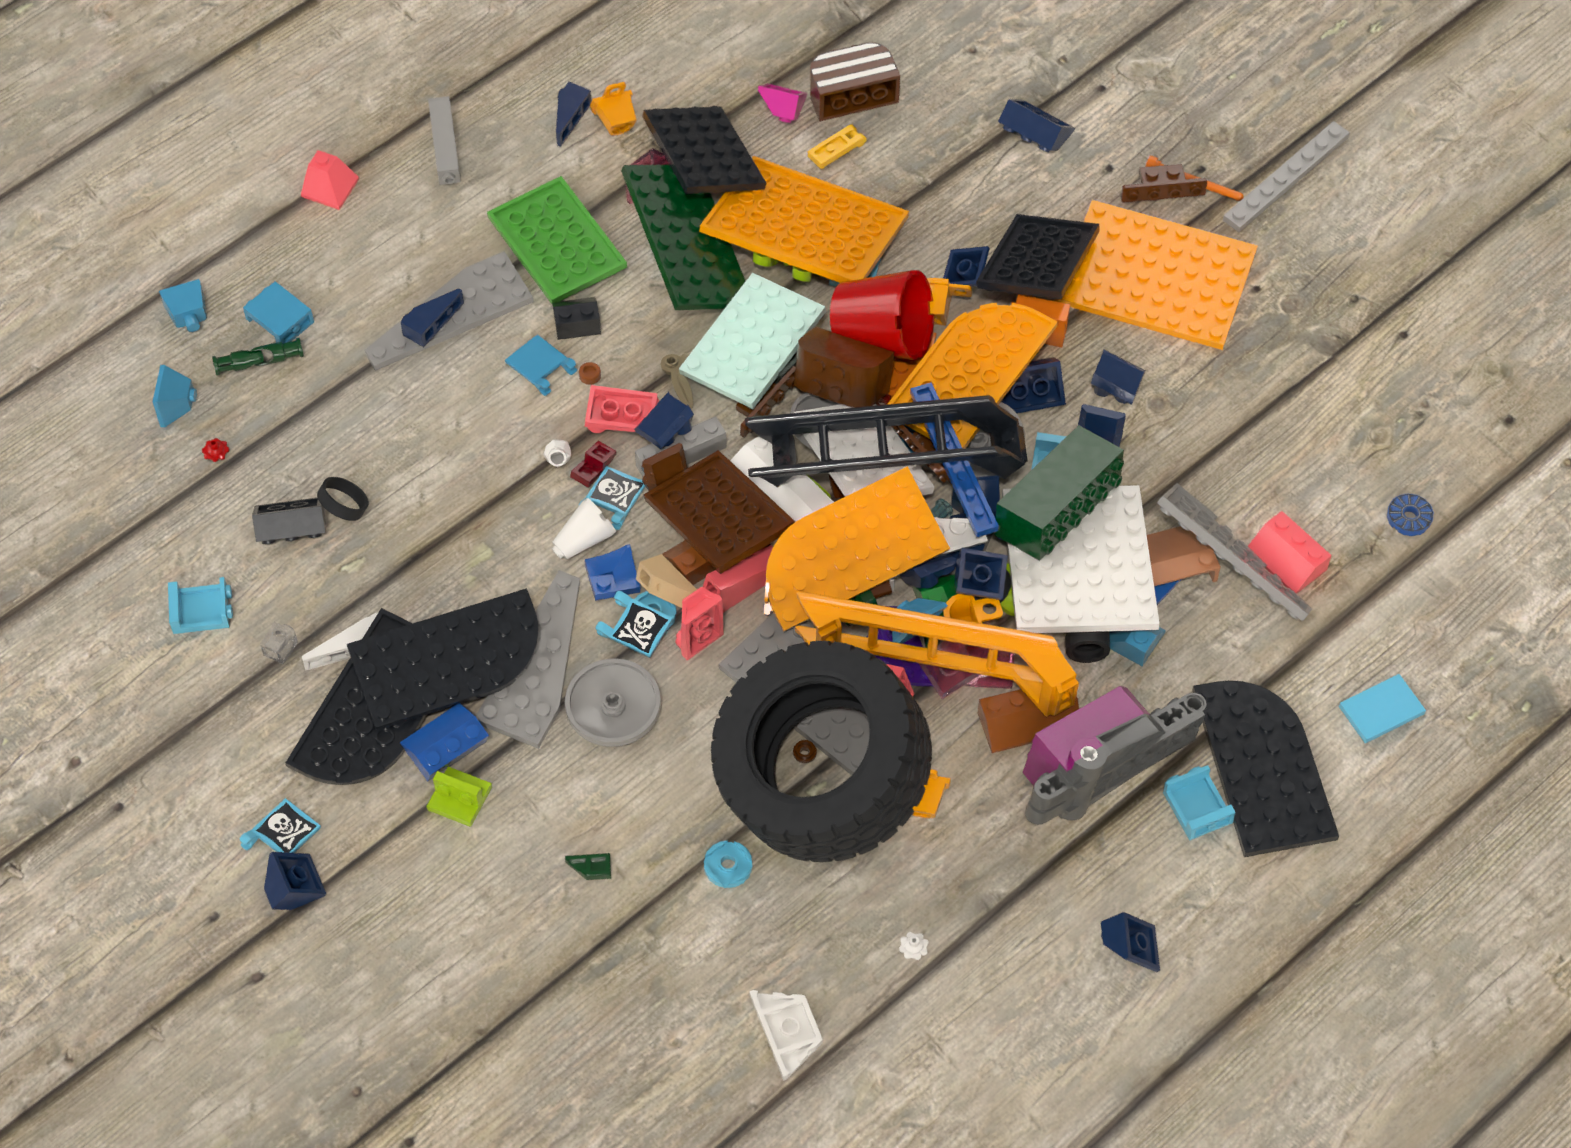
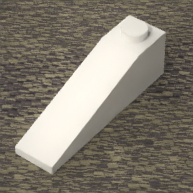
(336, 648)

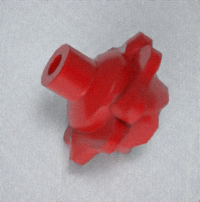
(215, 450)

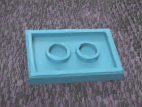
(1382, 708)

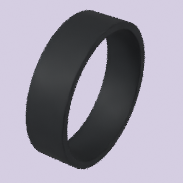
(338, 509)

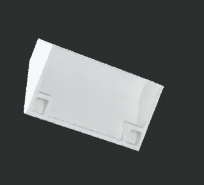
(796, 496)

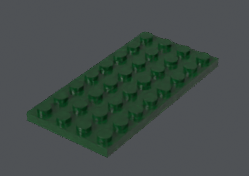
(694, 266)

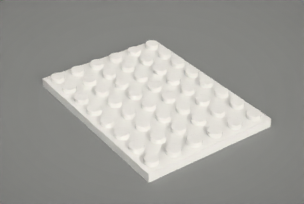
(1093, 577)

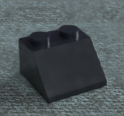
(576, 318)

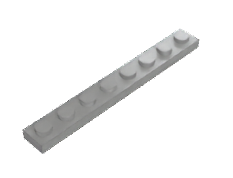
(1286, 176)

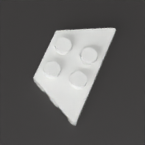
(788, 1028)

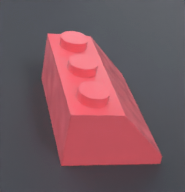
(1290, 552)

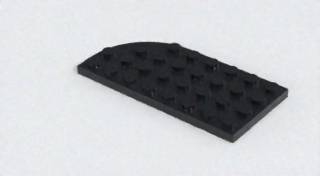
(445, 658)
(341, 738)
(1265, 768)

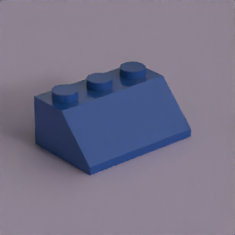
(445, 741)

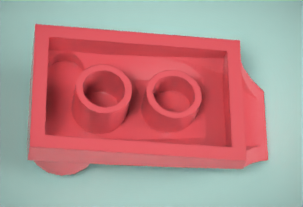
(617, 408)
(700, 622)

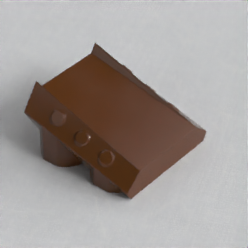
(663, 466)

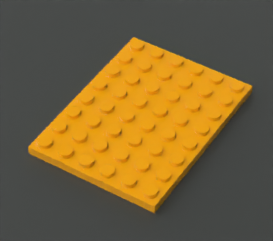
(807, 223)
(1161, 275)

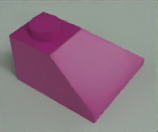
(783, 101)

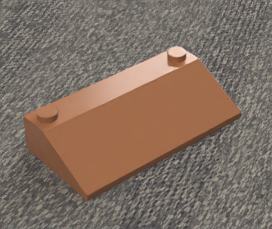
(1180, 555)

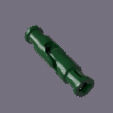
(244, 359)

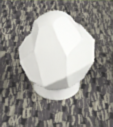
(557, 452)

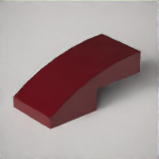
(594, 463)

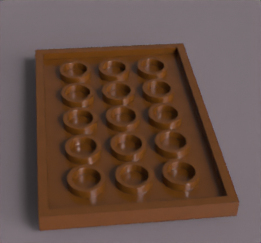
(719, 511)

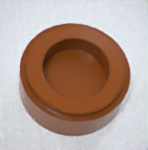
(589, 373)

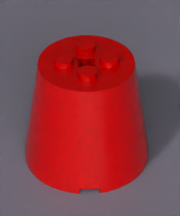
(886, 312)

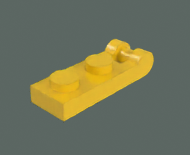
(836, 146)

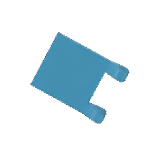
(538, 360)

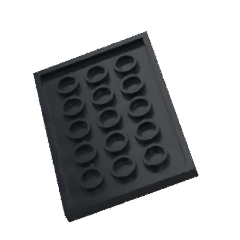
(703, 150)
(1038, 256)

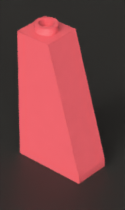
(740, 579)

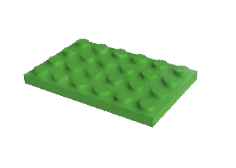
(557, 240)

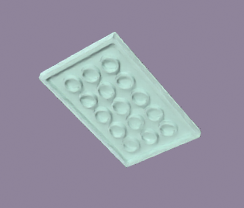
(752, 340)

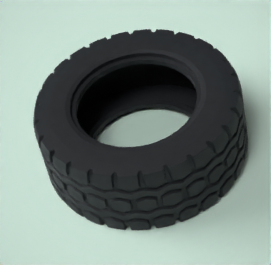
(776, 699)

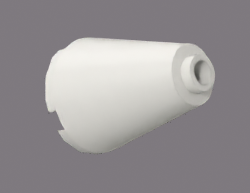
(582, 530)

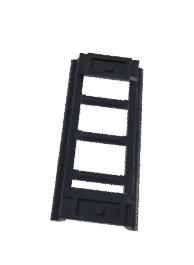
(1001, 458)

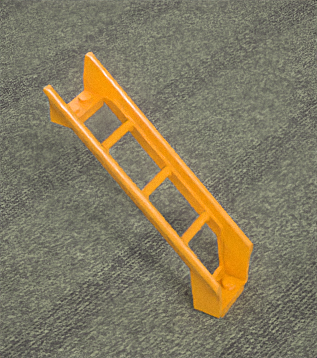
(1046, 681)

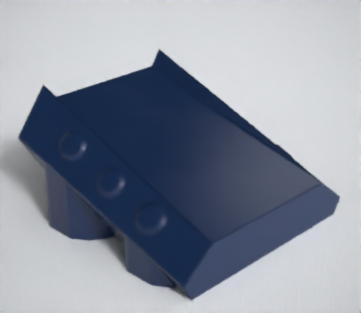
(1117, 378)
(666, 421)
(1103, 422)
(927, 573)

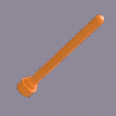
(1153, 161)

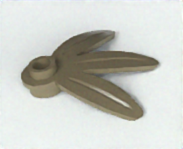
(679, 381)

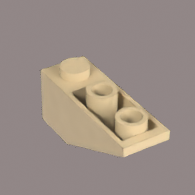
(664, 580)

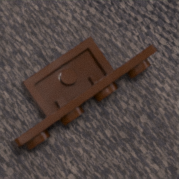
(1163, 183)
(772, 396)

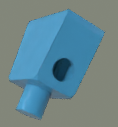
(185, 304)

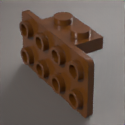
(921, 443)

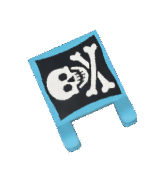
(616, 493)
(638, 627)
(282, 829)

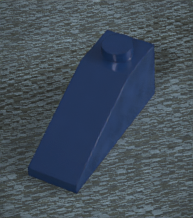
(572, 105)
(428, 318)

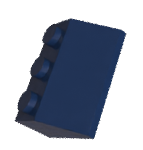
(1035, 125)
(1037, 387)

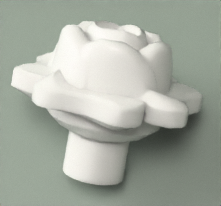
(913, 946)

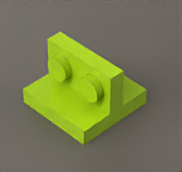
(458, 795)

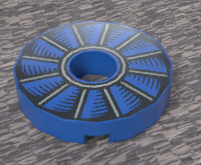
(1414, 504)

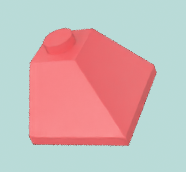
(328, 180)

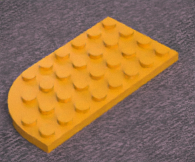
(979, 357)
(852, 545)

